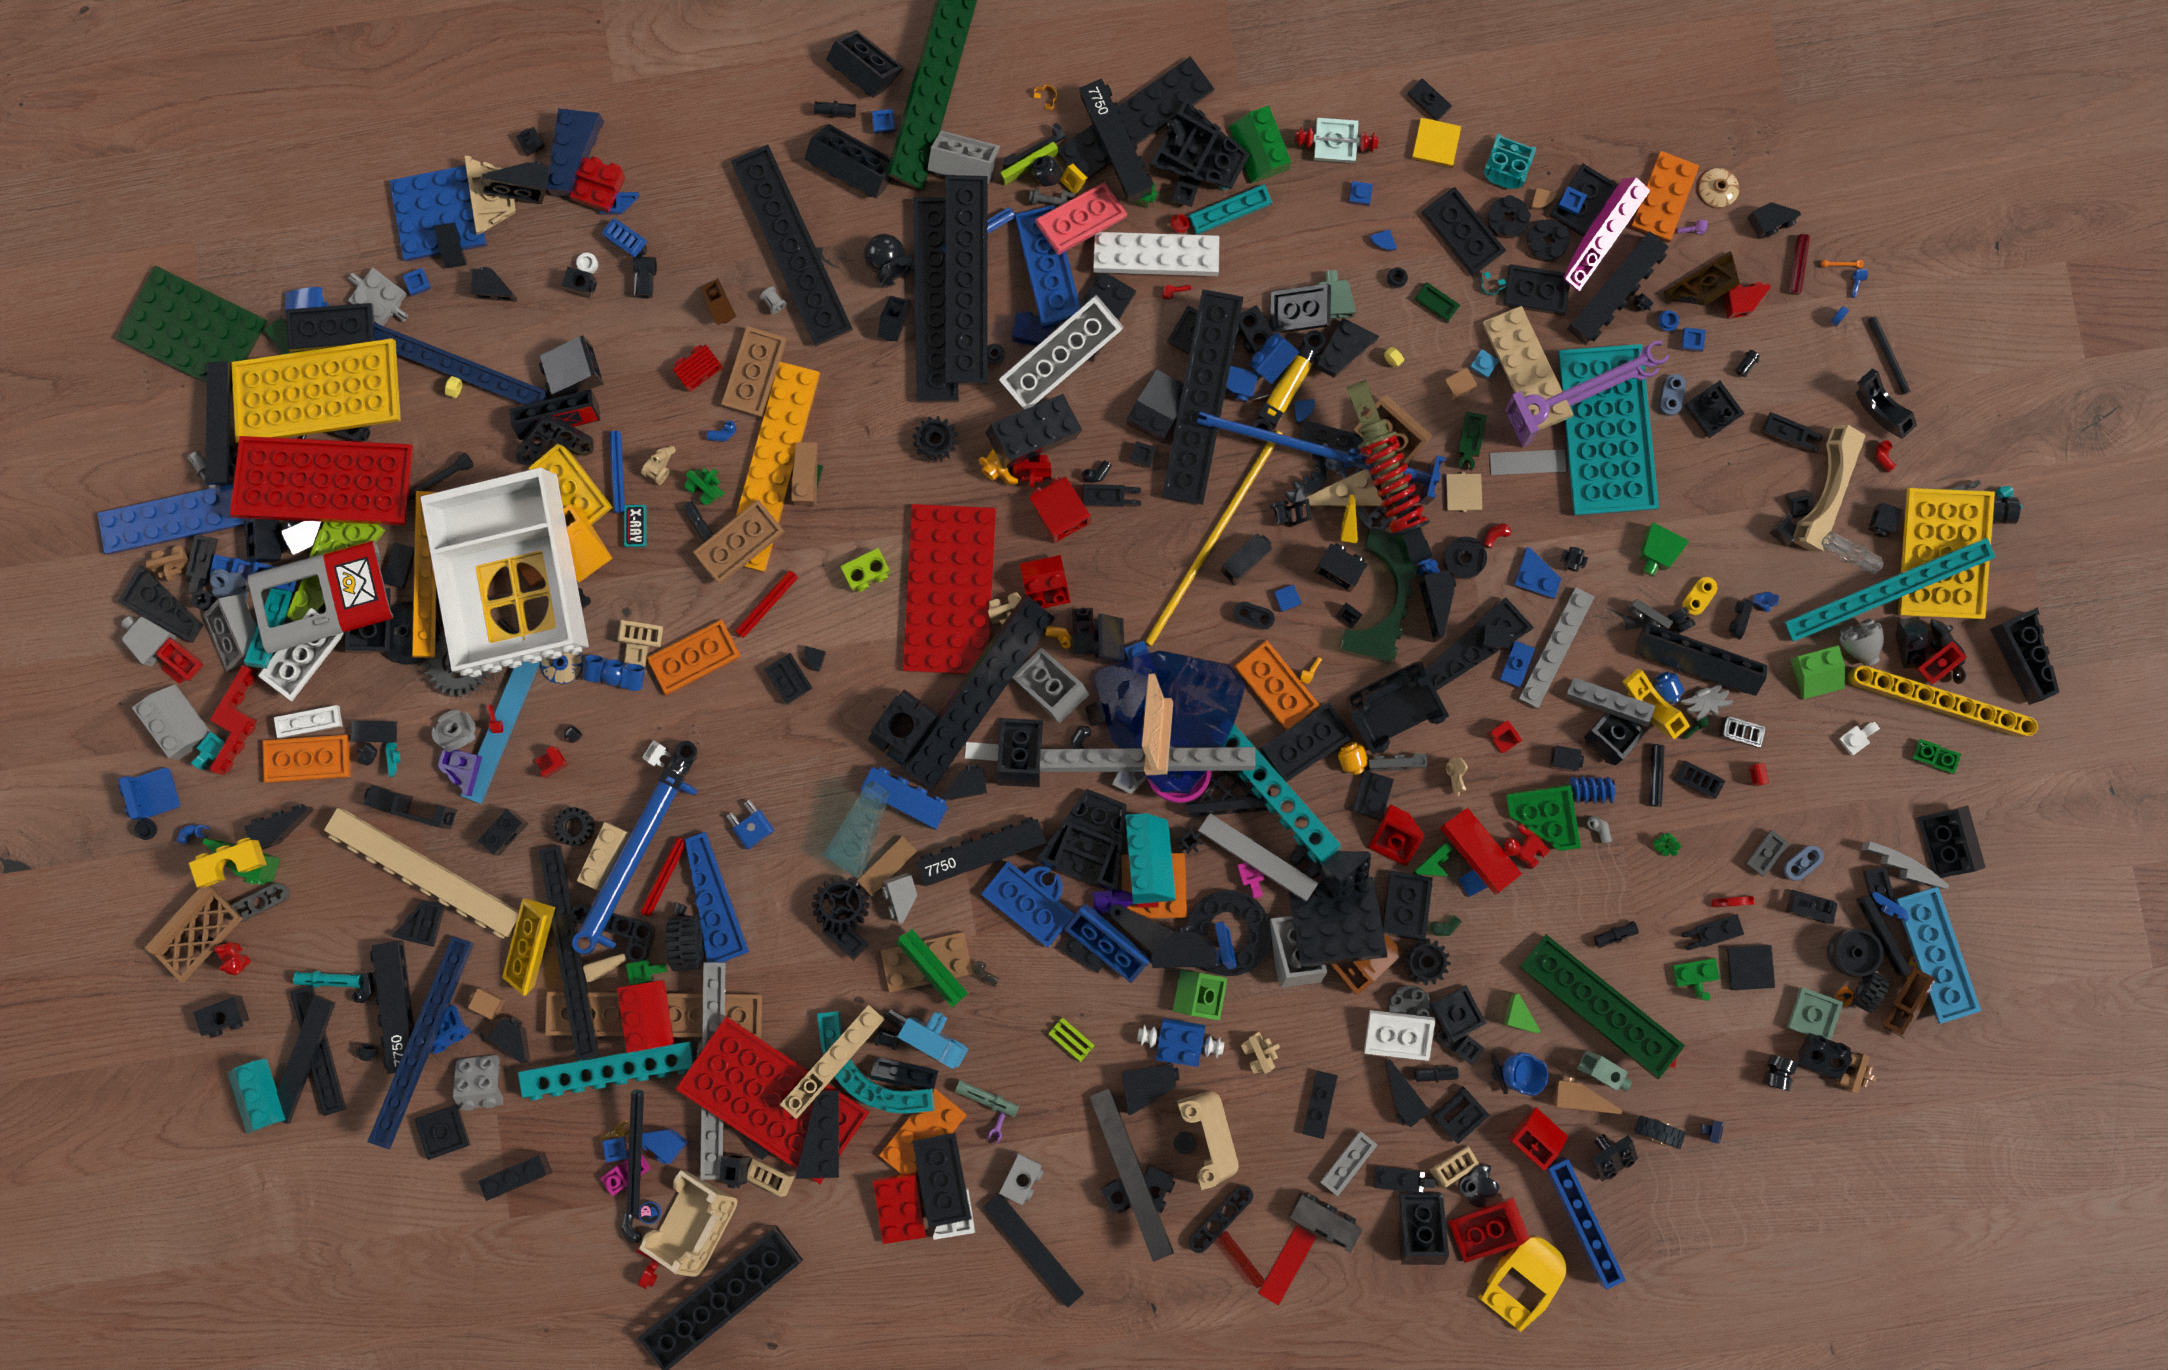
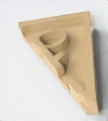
(1337, 495)

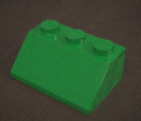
(1262, 140)

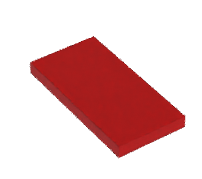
(1481, 851)

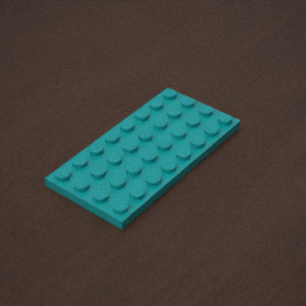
(1608, 436)

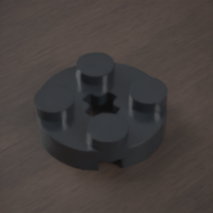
(1510, 206)
(1558, 234)
(1470, 568)

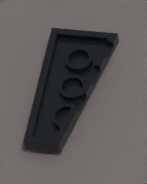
(156, 603)

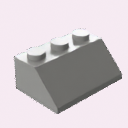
(962, 156)
(231, 629)
(172, 721)

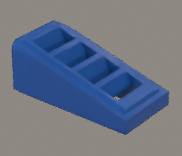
(618, 234)

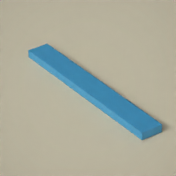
(508, 712)

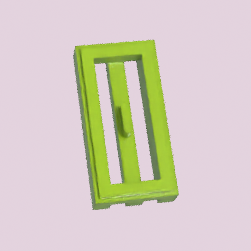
(1071, 1039)

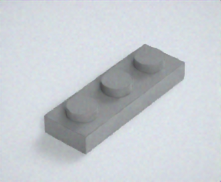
(1348, 1163)

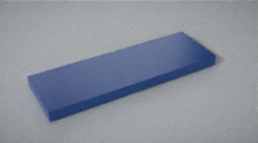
(1048, 272)

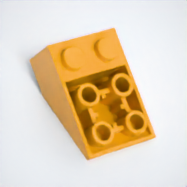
(585, 544)

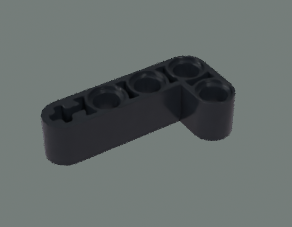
(632, 932)

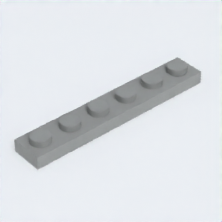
(1556, 648)

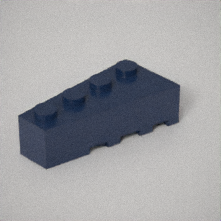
(573, 141)

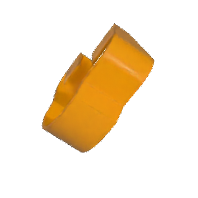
(1038, 95)

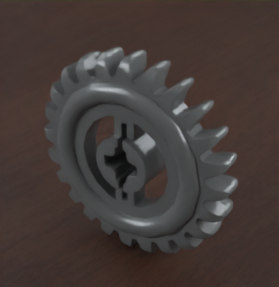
(445, 678)

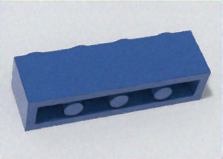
(909, 800)

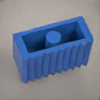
(1273, 357)

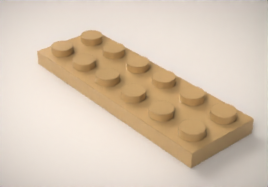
(1525, 362)

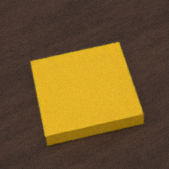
(1436, 142)

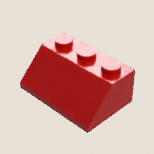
(645, 1016)

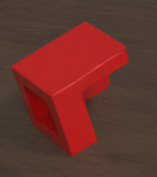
(1505, 736)
(551, 762)

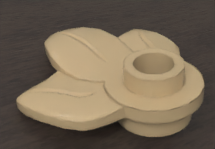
(1455, 770)

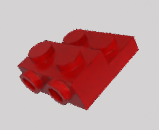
(597, 184)

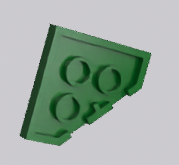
(1547, 814)

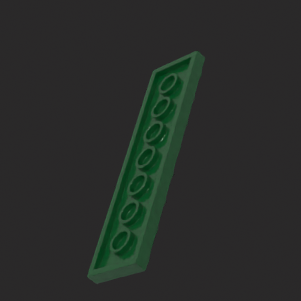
(1602, 1007)

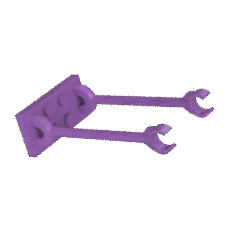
(1526, 425)

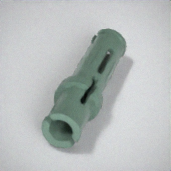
(996, 1101)

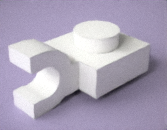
(1856, 739)

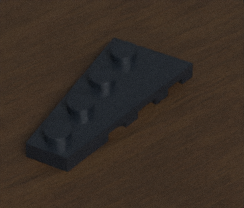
(821, 1142)

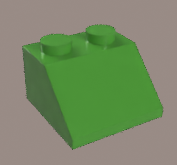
(1819, 672)
(1200, 994)

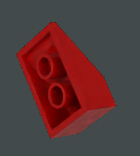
(1489, 1230)

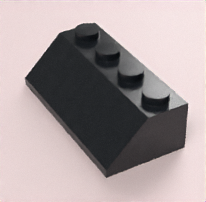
(849, 160)

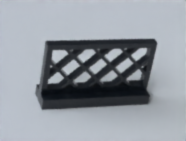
(1227, 806)

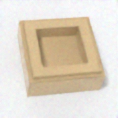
(636, 654)

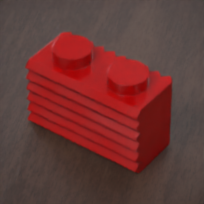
(697, 367)

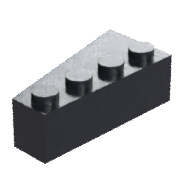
(2027, 655)

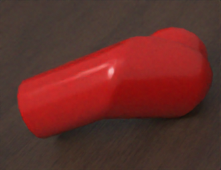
(1495, 532)

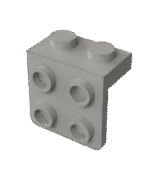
(477, 1083)

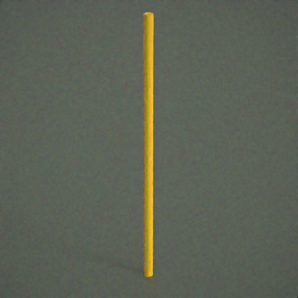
(1210, 542)

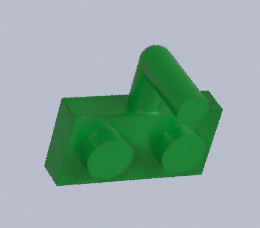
(1696, 974)

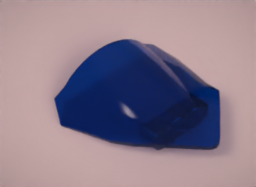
(1204, 706)

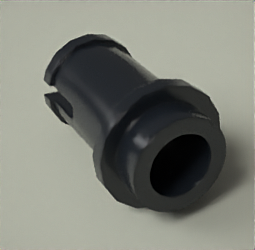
(1751, 357)

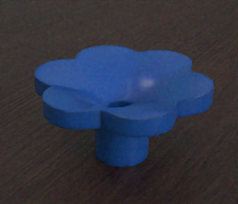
(1766, 600)

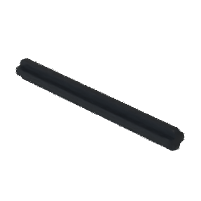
(635, 1152)

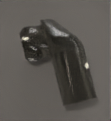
(983, 975)

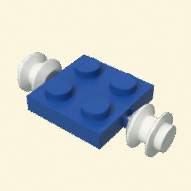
(1180, 1042)

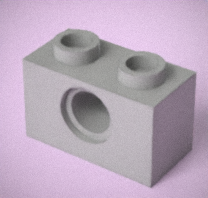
(1021, 1165)

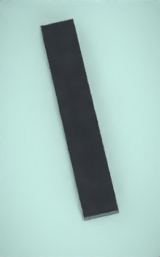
(218, 423)
(304, 1054)
(323, 1067)
(1033, 1249)

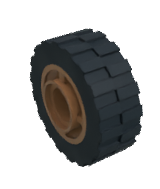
(1660, 1132)

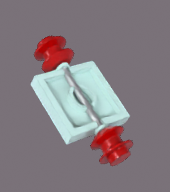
(1336, 140)

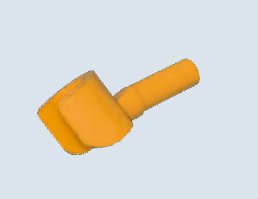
(1307, 676)

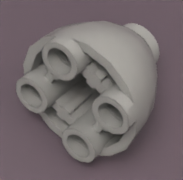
(1863, 641)

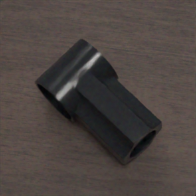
(644, 270)

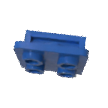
(149, 794)

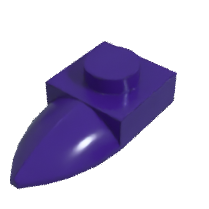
(1105, 900)

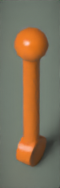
(1858, 264)

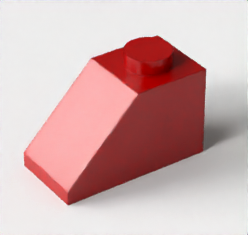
(1941, 663)

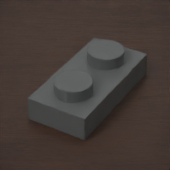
(1643, 611)
(1767, 853)

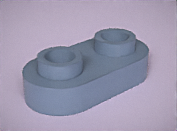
(1673, 394)
(1802, 863)

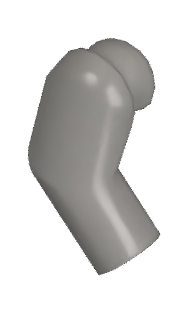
(1600, 826)

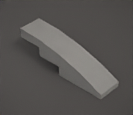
(1909, 868)

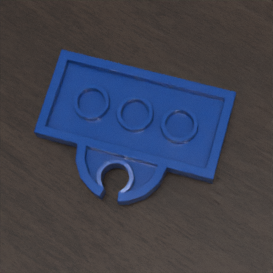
(1030, 901)

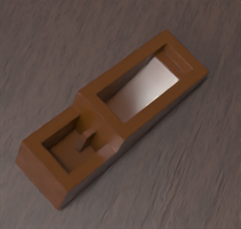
(1909, 1003)

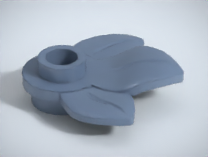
(232, 584)

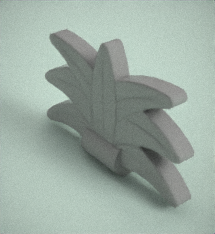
(1707, 701)

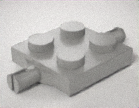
(381, 293)

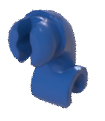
(186, 832)

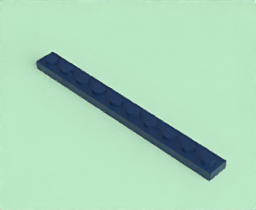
(461, 368)
(420, 1043)

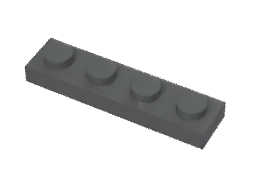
(1610, 702)

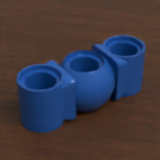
(613, 672)

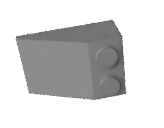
(1050, 685)
(1287, 957)

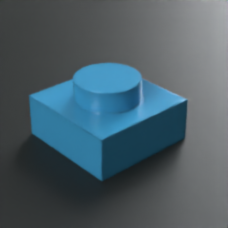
(1484, 364)

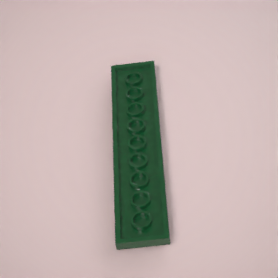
(930, 91)

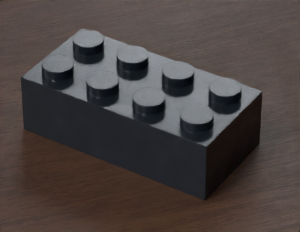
(1033, 431)

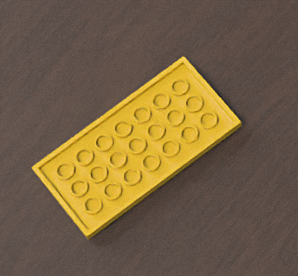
(316, 390)

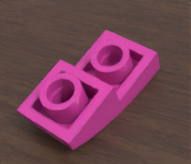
(617, 1177)

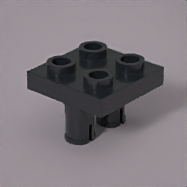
(1714, 409)

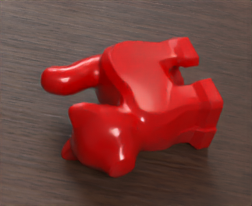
(1528, 848)
(232, 959)

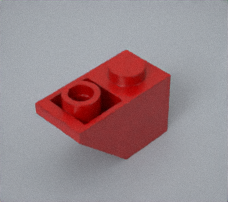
(1743, 300)

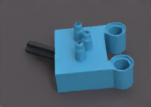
(929, 1037)

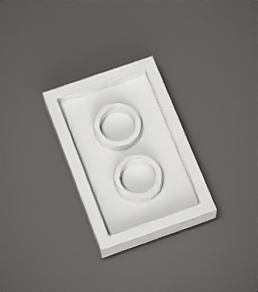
(1399, 1035)

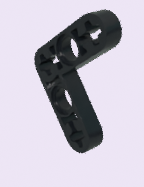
(547, 433)

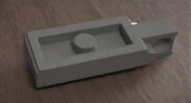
(1398, 762)

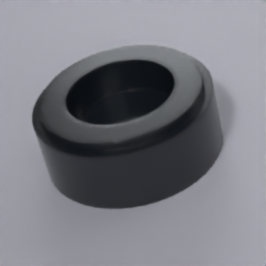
(1184, 1142)

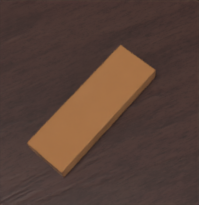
(887, 866)

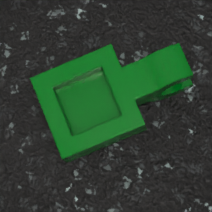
(642, 971)

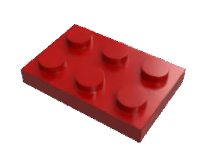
(899, 1208)

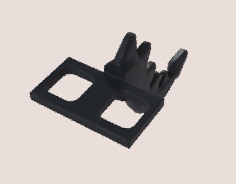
(1302, 490)

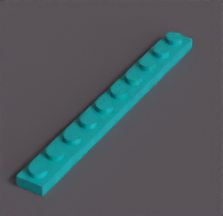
(1889, 589)

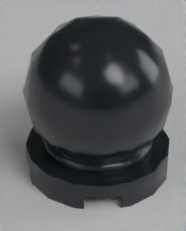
(886, 257)

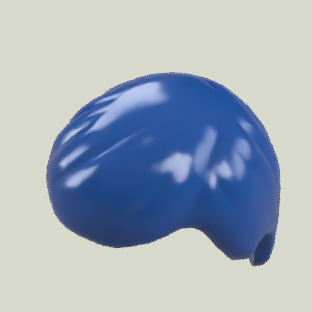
(1525, 1074)

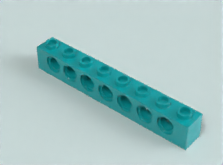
(1300, 811)
(530, 1079)

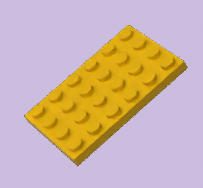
(1934, 526)

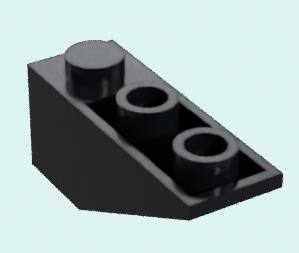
(274, 830)

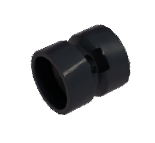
(2006, 510)
(1780, 1072)

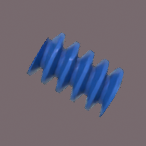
(1593, 789)

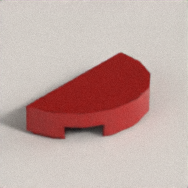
(1733, 901)

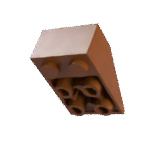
(1361, 974)

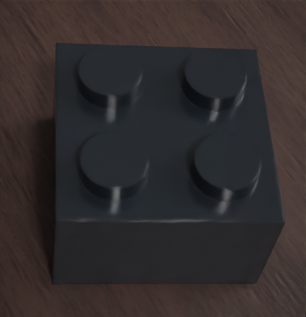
(1341, 567)

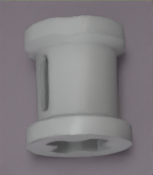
(772, 300)

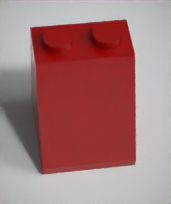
(1060, 509)

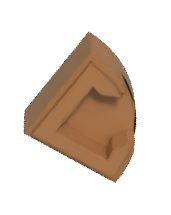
(1542, 198)

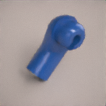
(724, 434)

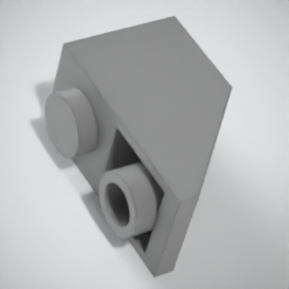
(901, 895)

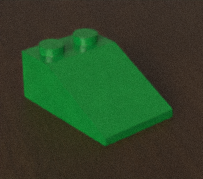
(256, 876)

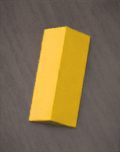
(528, 945)

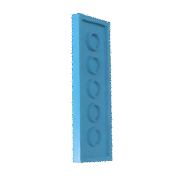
(1938, 955)

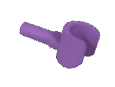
(1700, 228)
(996, 1131)

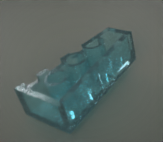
(856, 835)

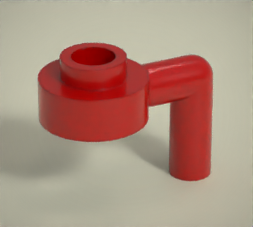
(649, 1276)

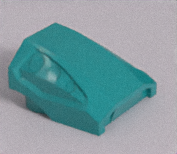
(1508, 163)

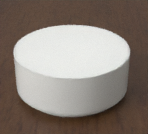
(587, 262)

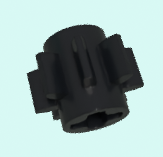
(1574, 559)
(1194, 837)

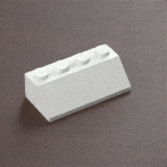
(294, 666)

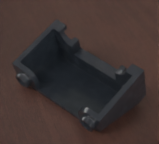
(1395, 705)

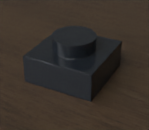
(1142, 454)

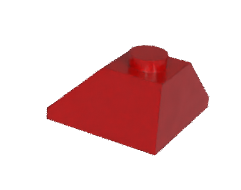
(1397, 836)

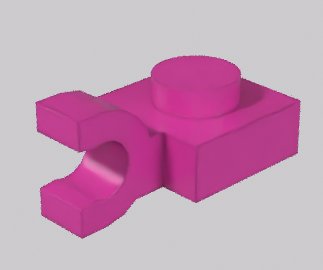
(1253, 877)

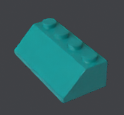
(1150, 858)

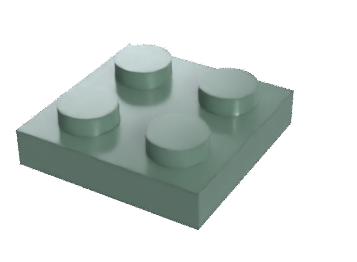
(1814, 1013)

